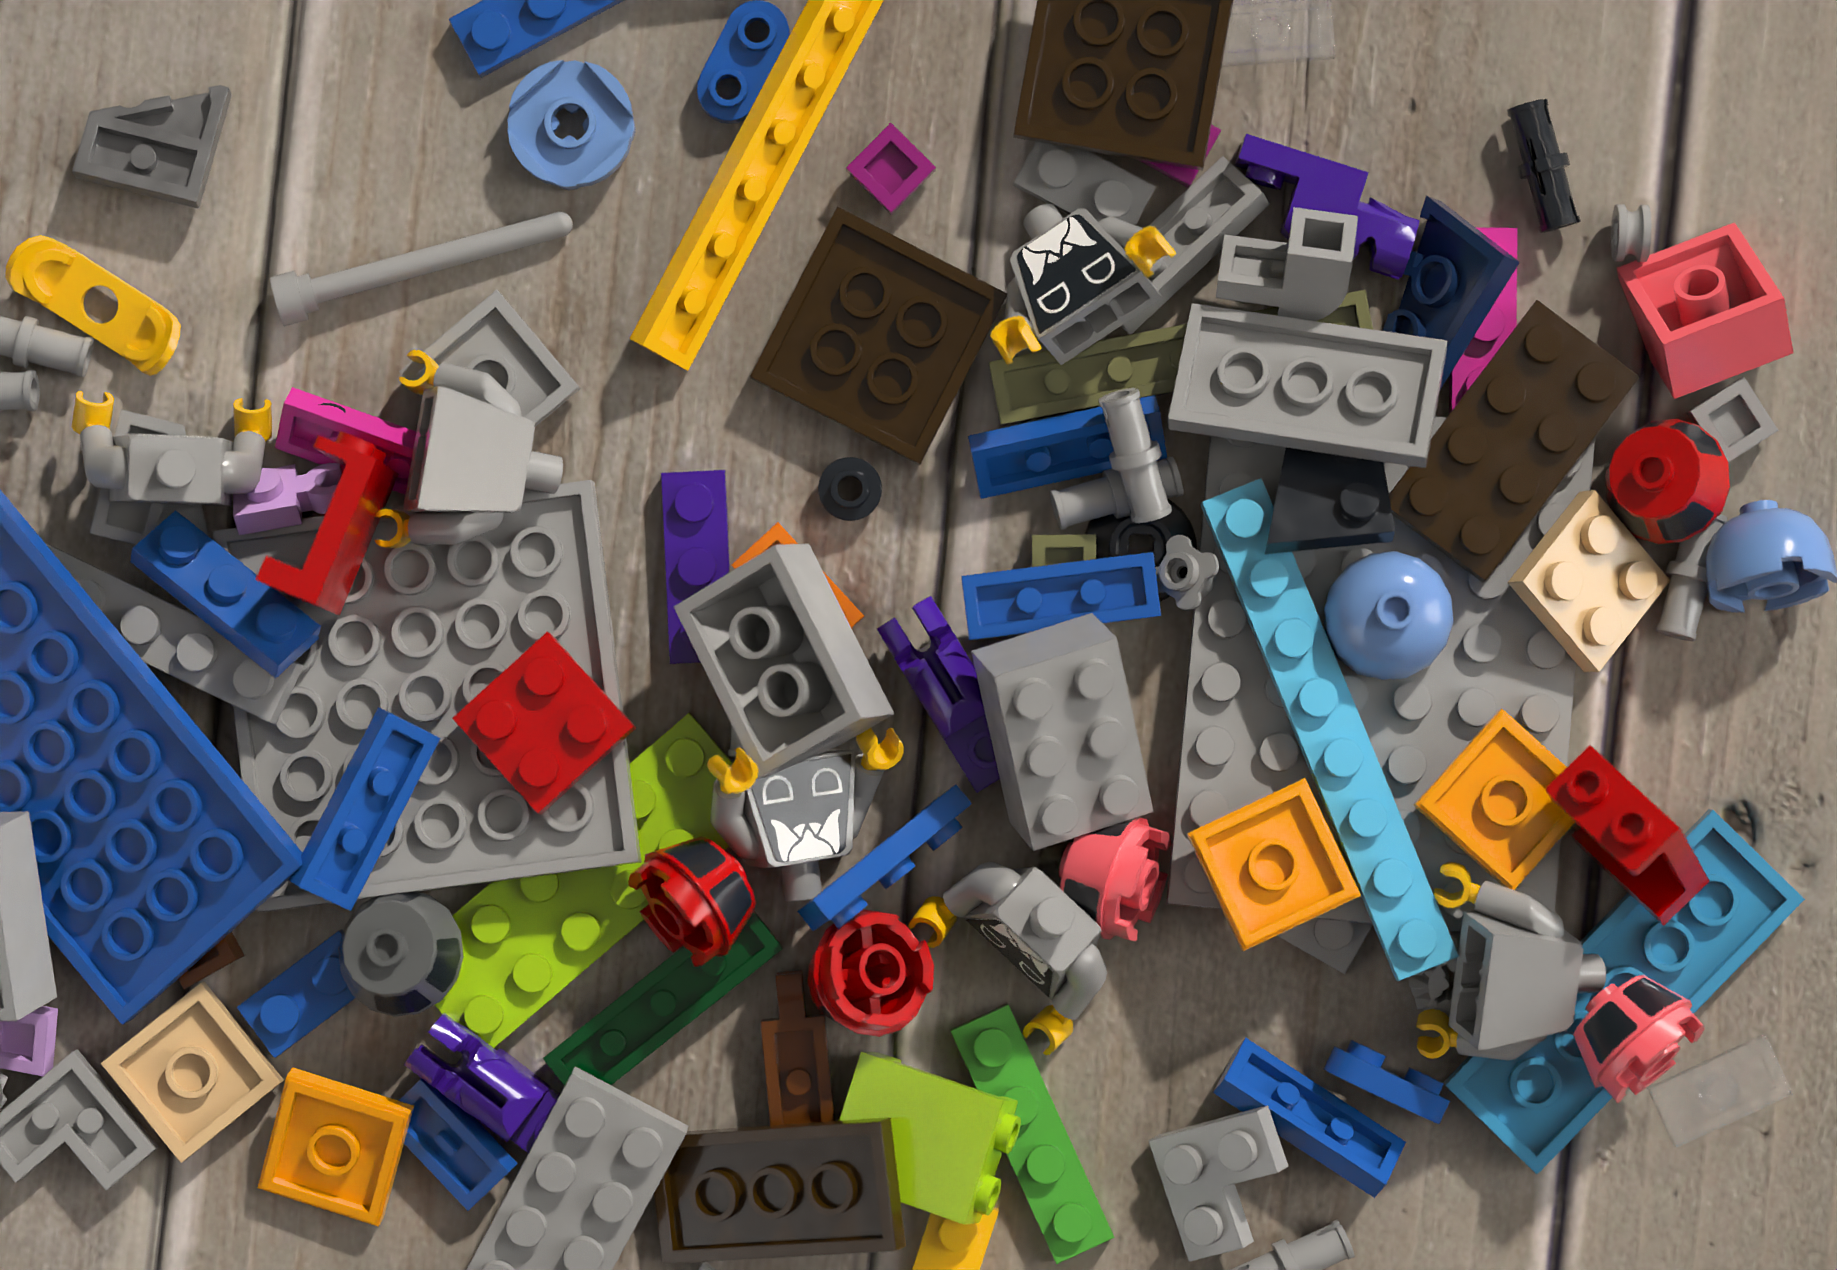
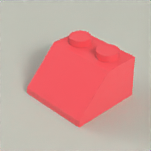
(1706, 310)

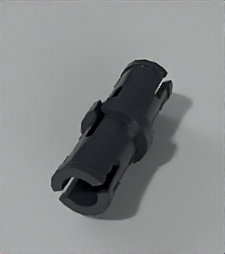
(1543, 165)

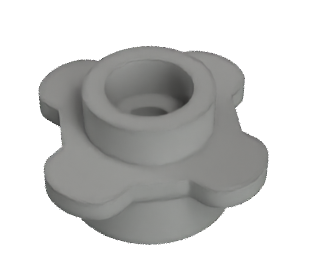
(1200, 576)

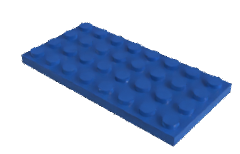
(131, 809)

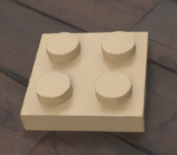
(1589, 581)
(192, 1071)

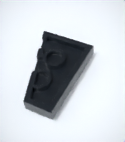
(1329, 503)

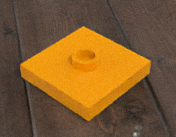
(1497, 801)
(1273, 864)
(335, 1146)

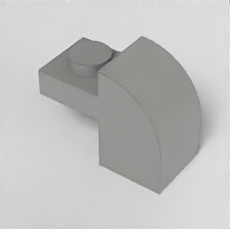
(1300, 277)

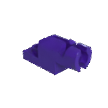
(1334, 189)
(947, 689)
(486, 1083)

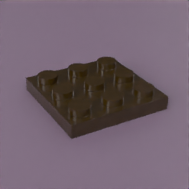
(1125, 77)
(878, 335)

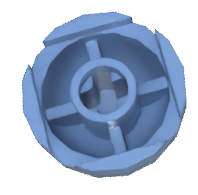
(1769, 557)
(1388, 615)

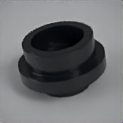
(854, 509)

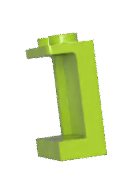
(942, 1135)

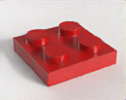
(544, 723)

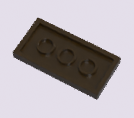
(1511, 440)
(781, 1192)

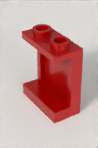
(344, 530)
(1628, 835)

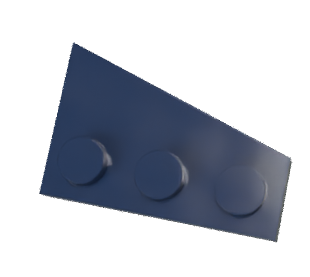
(1450, 282)

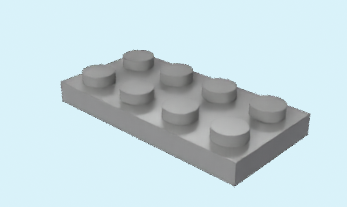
(1308, 385)
(581, 1182)

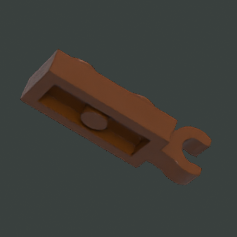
(796, 1058)

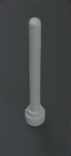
(300, 294)

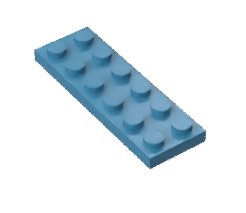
(1547, 1092)

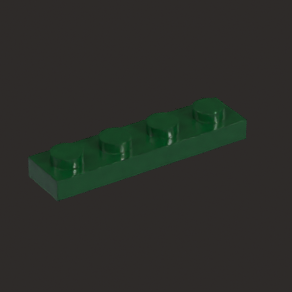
(660, 1007)

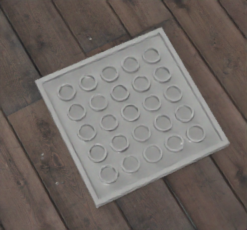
(422, 642)

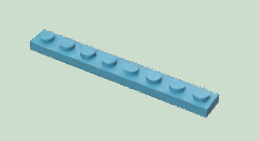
(1330, 733)

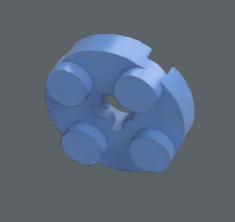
(574, 87)

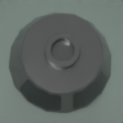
(400, 953)

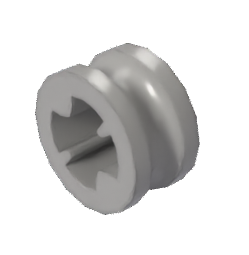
(1631, 233)

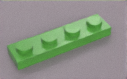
(1043, 1151)

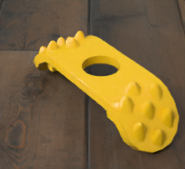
(61, 278)

